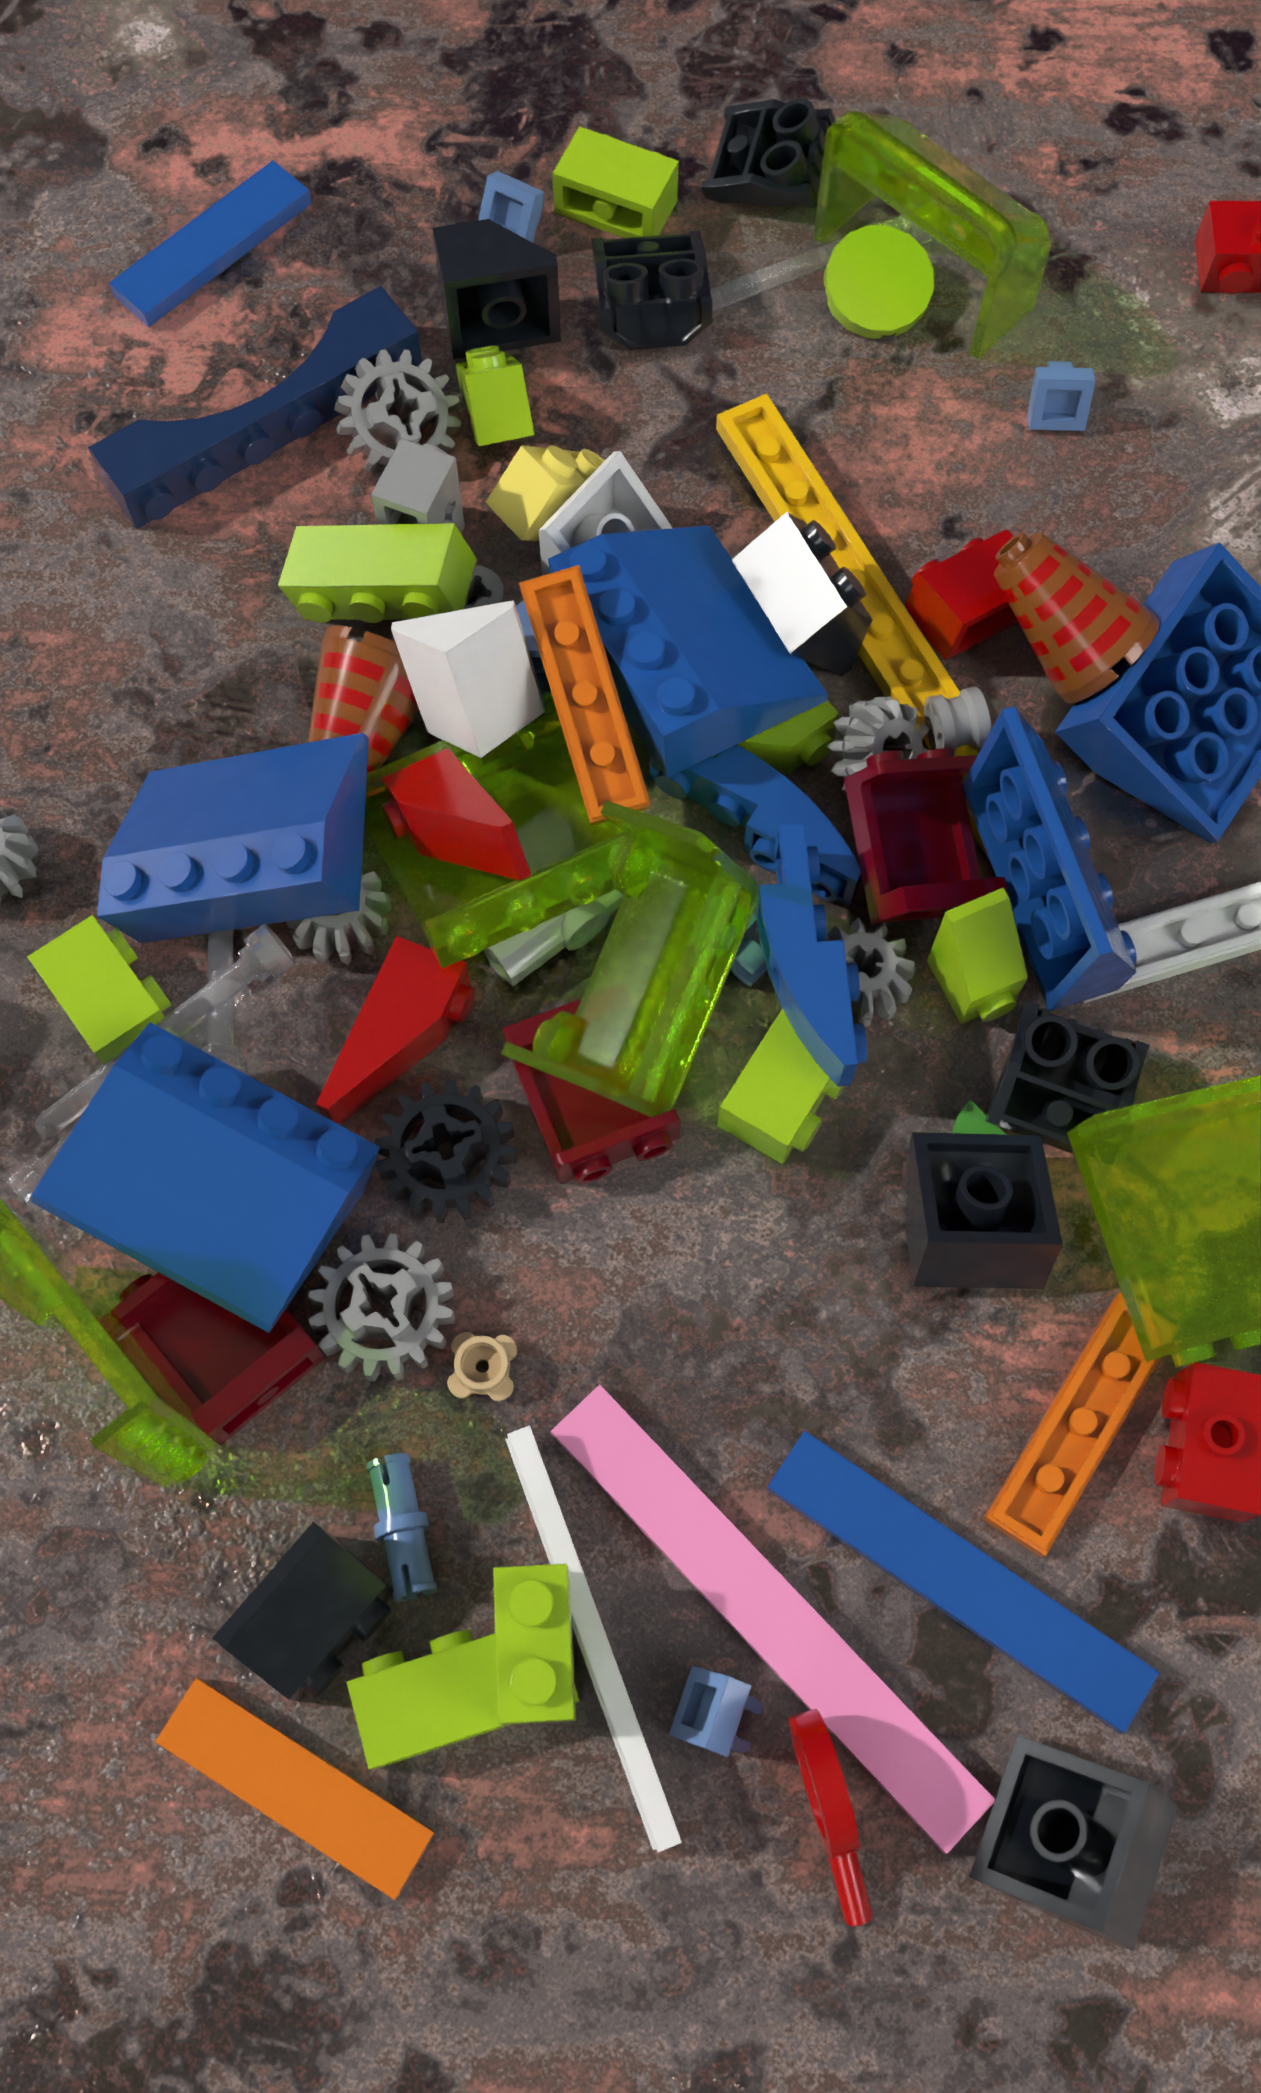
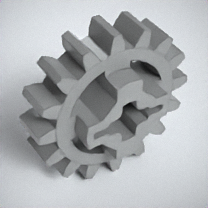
(394, 390)
(362, 1323)

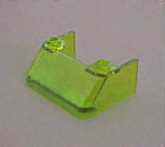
(944, 197)
(656, 970)

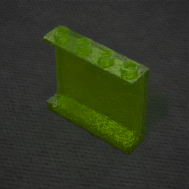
(539, 791)
(1182, 1215)
(157, 1428)

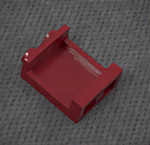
(915, 835)
(581, 1128)
(211, 1356)

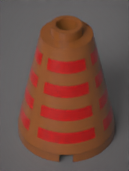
(1071, 615)
(362, 691)

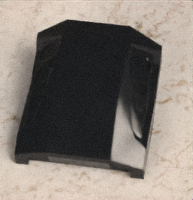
(770, 154)
(653, 289)
(1062, 1076)

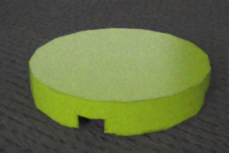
(878, 281)

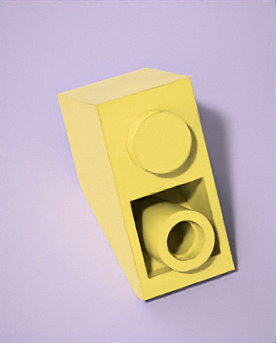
(538, 485)

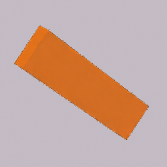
(584, 692)
(1073, 1434)
(296, 1788)

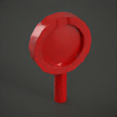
(831, 1811)

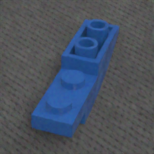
(753, 794)
(804, 968)

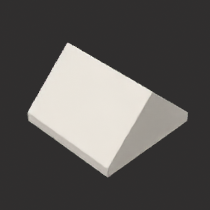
(604, 504)
(471, 674)

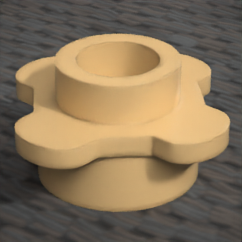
(470, 1351)

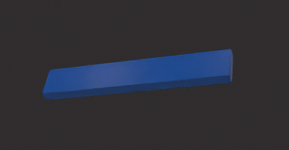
(964, 1583)

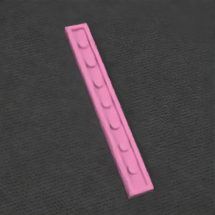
(774, 1620)

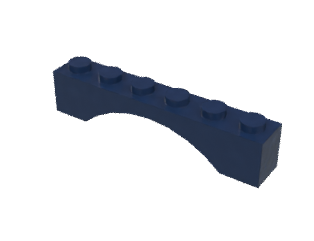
(165, 463)

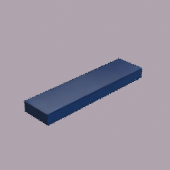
(210, 243)

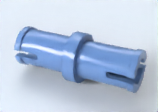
(401, 1527)

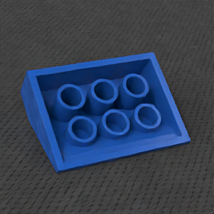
(688, 643)
(1188, 711)
(240, 842)
(1047, 868)
(207, 1176)

